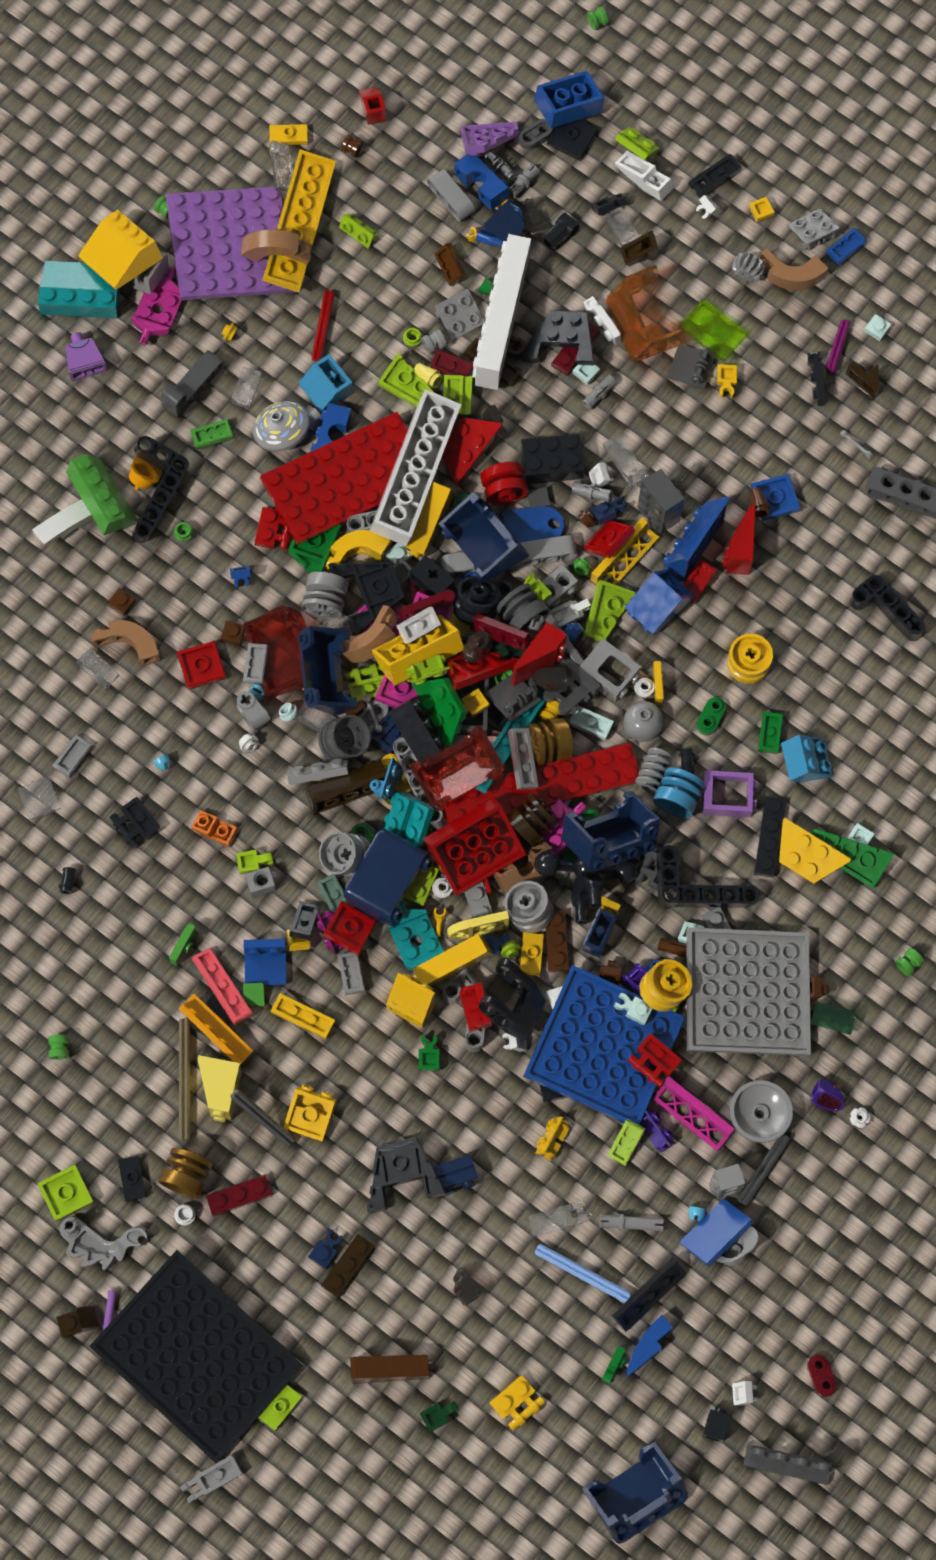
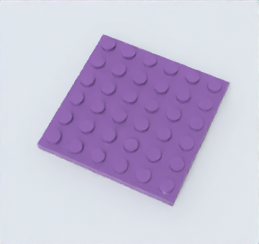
(209, 236)

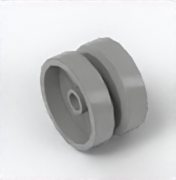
(529, 906)

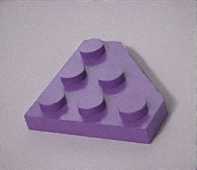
(484, 137)

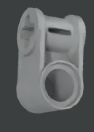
(253, 713)
(461, 980)

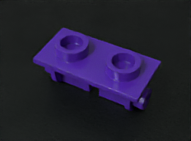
(662, 1136)

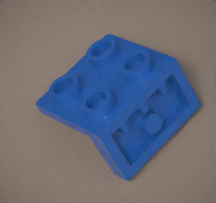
(265, 961)

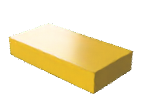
(658, 683)

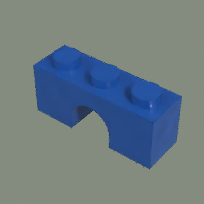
(473, 169)
(335, 419)

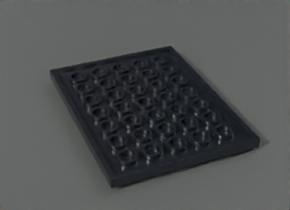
(196, 1356)

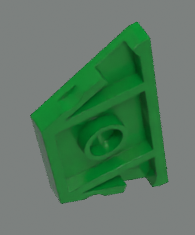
(314, 553)
(442, 707)

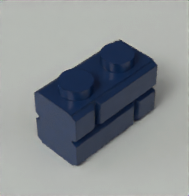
(599, 933)
(457, 1174)

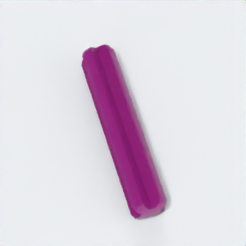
(837, 346)

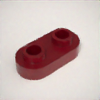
(821, 1375)

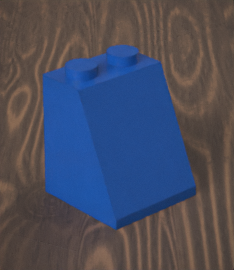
(658, 601)

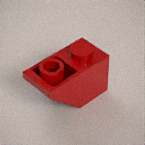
(373, 105)

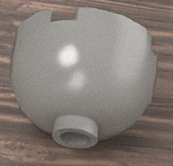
(643, 721)

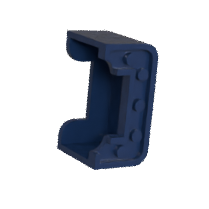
(614, 836)

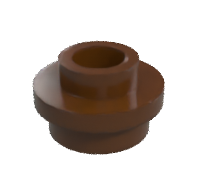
(587, 518)

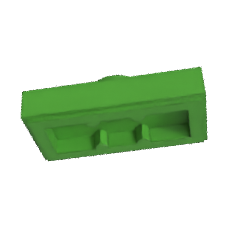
(212, 434)
(183, 945)

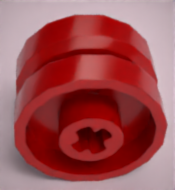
(504, 483)

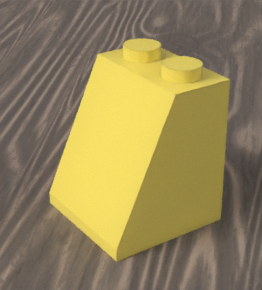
(219, 1082)

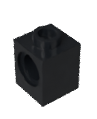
(716, 1425)

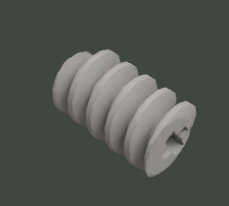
(651, 769)

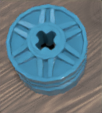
(678, 792)

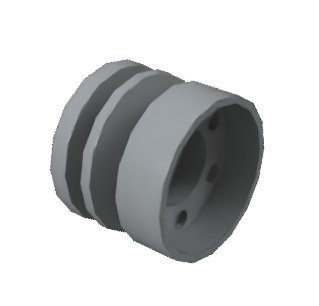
(324, 595)
(342, 852)

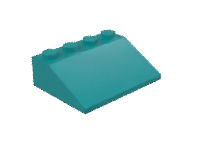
(76, 291)

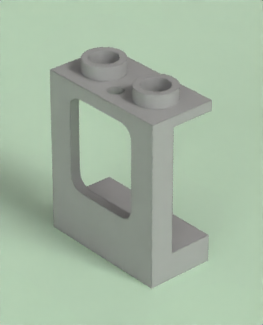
(598, 657)

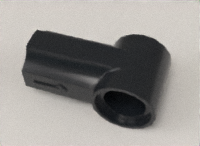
(564, 227)

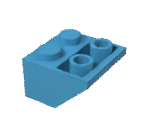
(326, 383)
(806, 759)

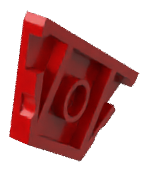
(467, 444)
(466, 673)

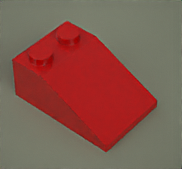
(739, 553)
(542, 652)

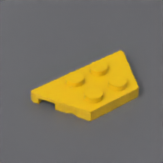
(807, 853)

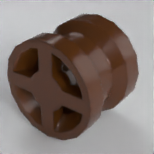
(352, 146)

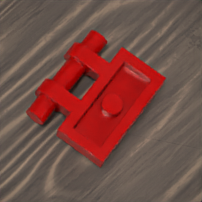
(268, 529)
(658, 1055)

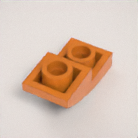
(214, 829)

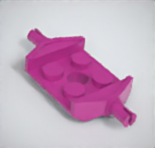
(164, 295)

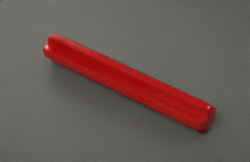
(323, 324)

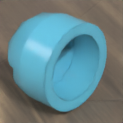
(258, 696)
(162, 762)
(696, 1211)

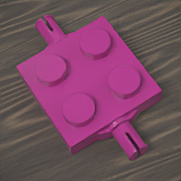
(554, 838)

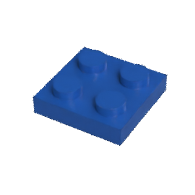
(779, 495)

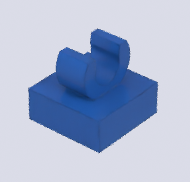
(240, 573)

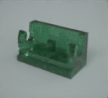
(833, 1018)

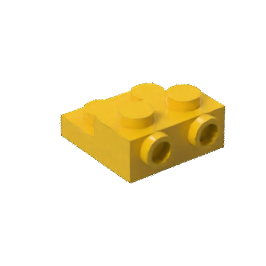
(310, 1112)

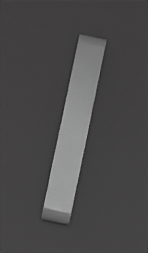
(540, 551)

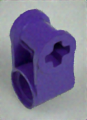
(634, 977)

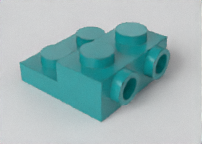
(409, 817)

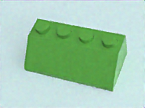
(100, 494)

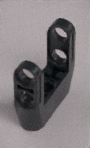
(528, 1005)

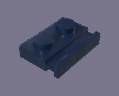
(388, 735)

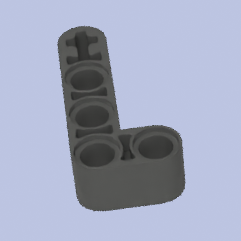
(188, 389)

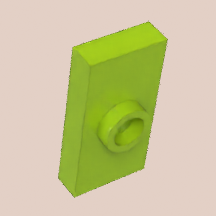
(626, 1142)
(280, 1407)

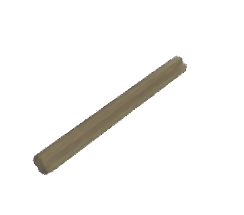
(184, 1080)

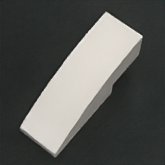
(645, 175)

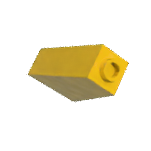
(432, 513)
(452, 960)

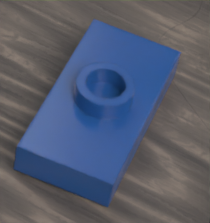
(846, 246)

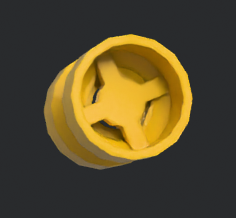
(550, 712)

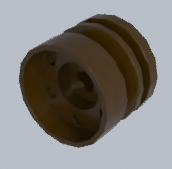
(533, 819)

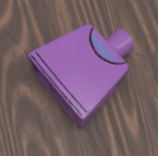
(83, 358)

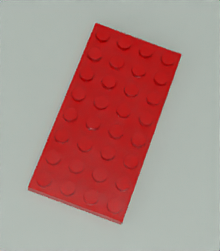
(336, 479)

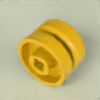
(749, 658)
(665, 985)

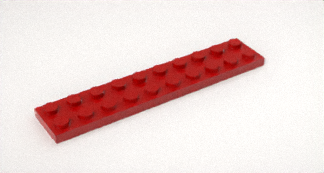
(558, 780)

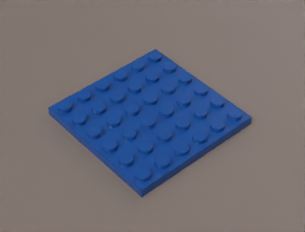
(589, 1045)

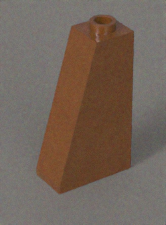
(389, 1368)

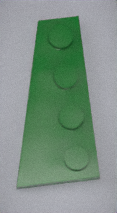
(867, 861)

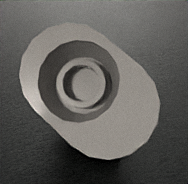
(740, 1248)

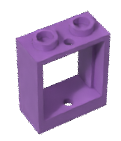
(727, 810)

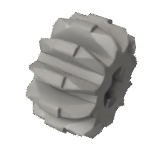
(748, 267)

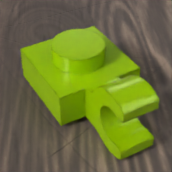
(250, 861)

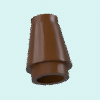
(761, 505)

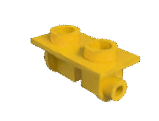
(547, 1145)

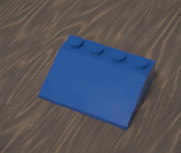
(696, 538)

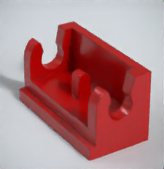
(470, 1000)

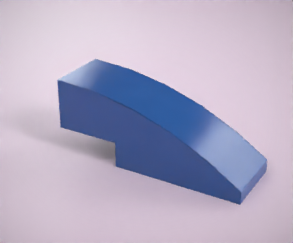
(648, 1345)

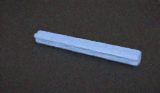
(582, 1273)

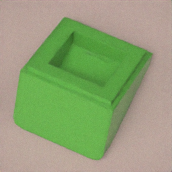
(254, 994)

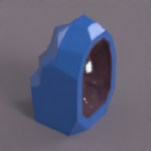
(574, 631)

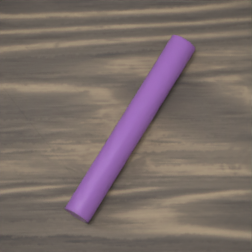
(110, 1306)

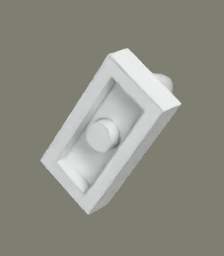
(418, 625)

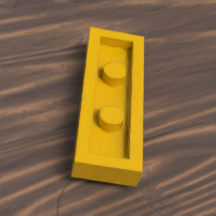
(302, 1016)

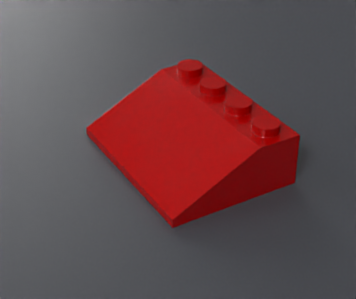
(475, 846)

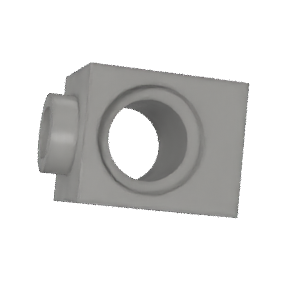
(258, 890)

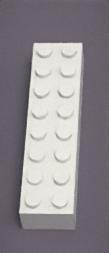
(501, 311)
(415, 467)

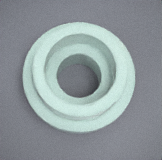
(288, 712)

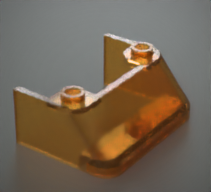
(637, 339)

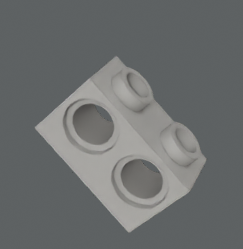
(560, 592)
(727, 1181)

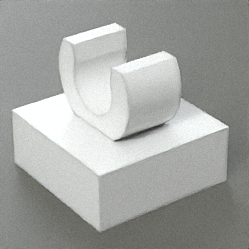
(710, 207)
(599, 475)
(514, 1043)
(743, 1393)

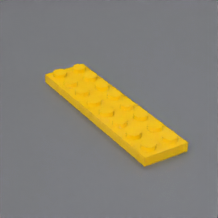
(300, 215)

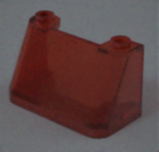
(280, 632)
(458, 769)

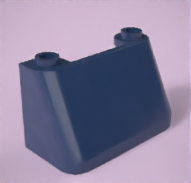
(483, 537)
(322, 669)
(386, 876)
(637, 1495)

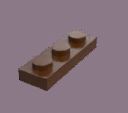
(557, 943)

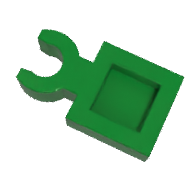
(429, 1057)
(617, 1361)

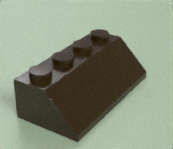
(344, 788)

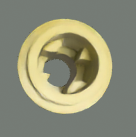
(429, 375)

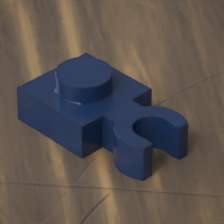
(605, 512)
(324, 1251)

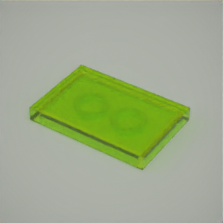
(713, 329)

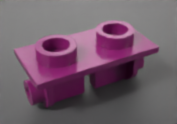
(322, 923)

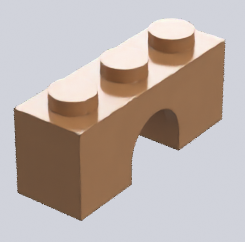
(511, 875)

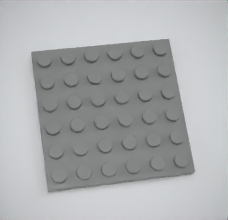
(748, 992)

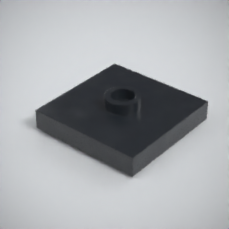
(572, 138)

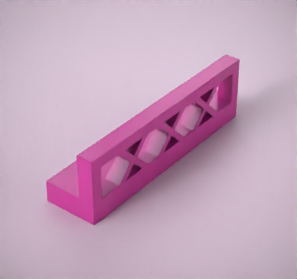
(698, 1108)

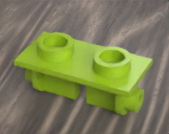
(354, 228)
(434, 668)

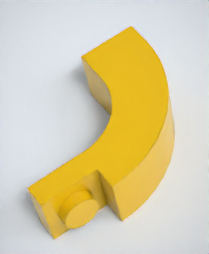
(358, 543)

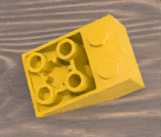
(411, 1000)

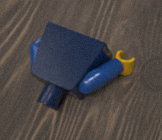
(505, 221)

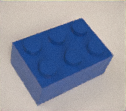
(569, 99)

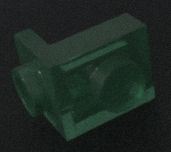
(508, 650)

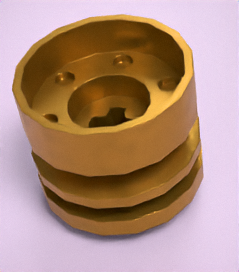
(551, 741)
(184, 1175)

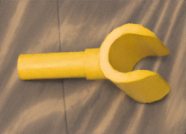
(439, 918)

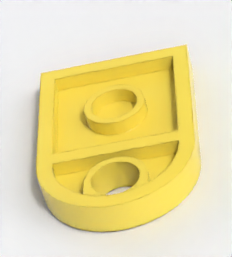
(479, 925)

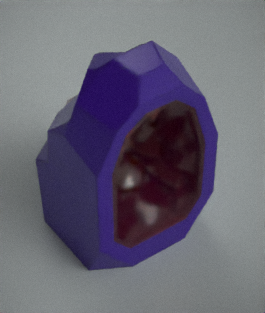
(827, 1096)

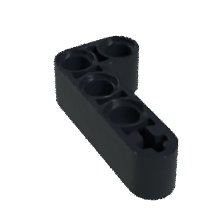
(889, 610)

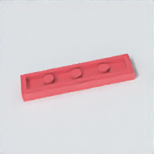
(222, 986)

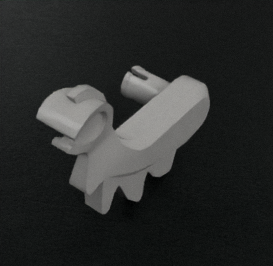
(86, 1242)

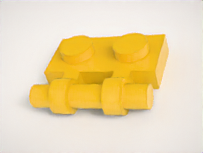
(512, 1398)

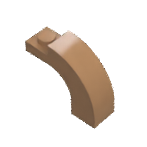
(275, 242)
(792, 277)
(131, 634)
(359, 647)

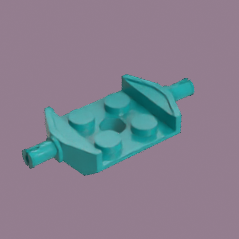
(415, 924)

